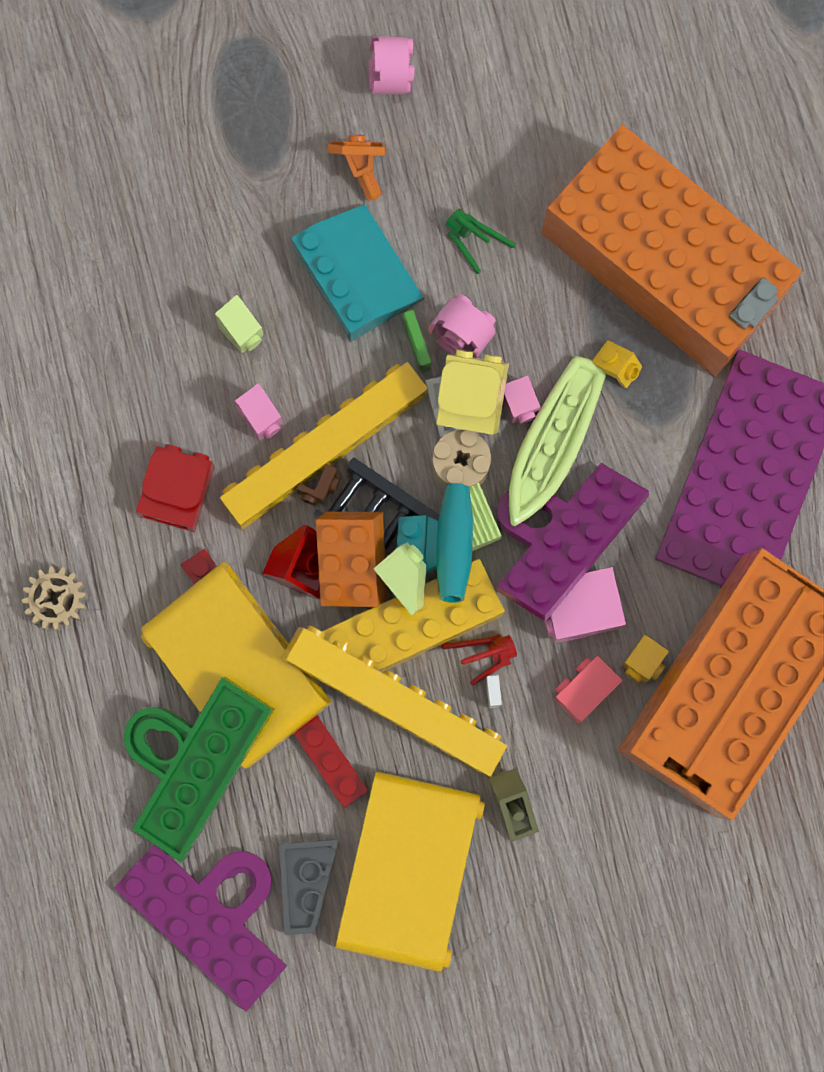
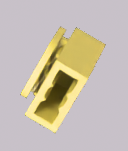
(472, 392)

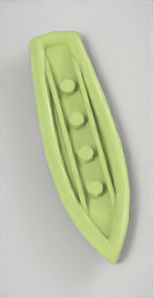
(554, 438)

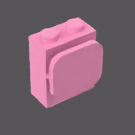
(588, 608)

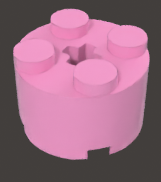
(390, 65)
(462, 327)

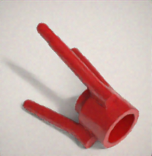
(500, 650)

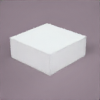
(493, 691)

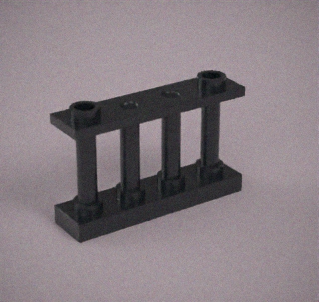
(383, 492)

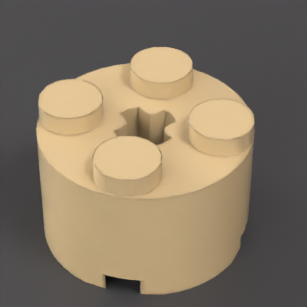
(467, 446)

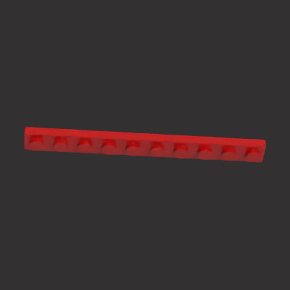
(313, 735)

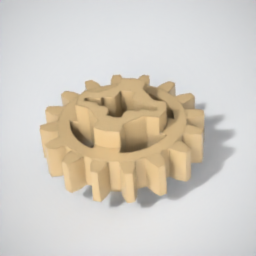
(64, 592)

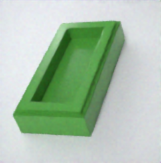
(416, 341)

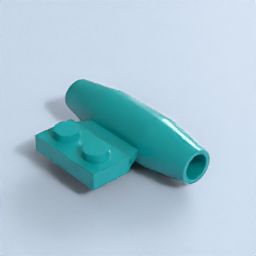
(444, 542)

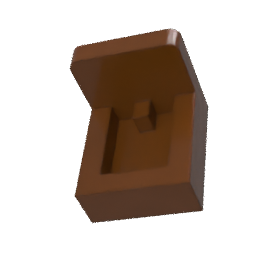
(327, 484)

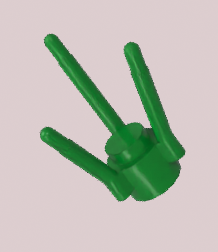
(463, 225)

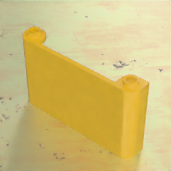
(224, 632)
(408, 872)

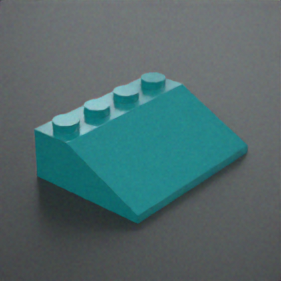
(356, 270)

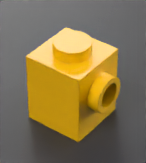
(645, 660)

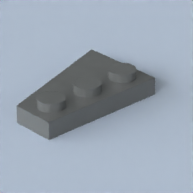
(304, 881)

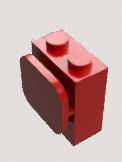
(175, 487)

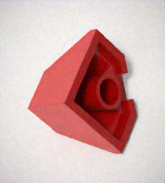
(296, 562)

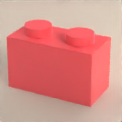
(587, 689)

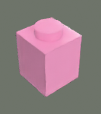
(521, 401)

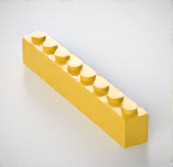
(324, 445)
(394, 701)

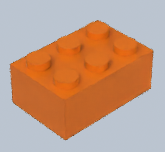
(347, 554)

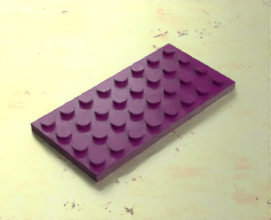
(748, 470)

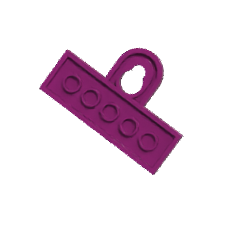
(570, 542)
(201, 925)

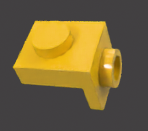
(618, 363)

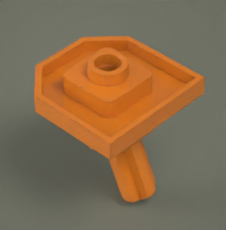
(360, 158)

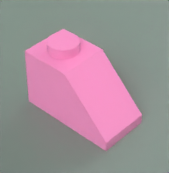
(259, 412)

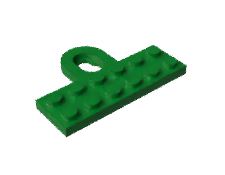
(202, 767)

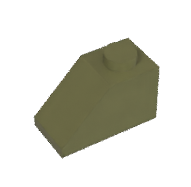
(513, 804)

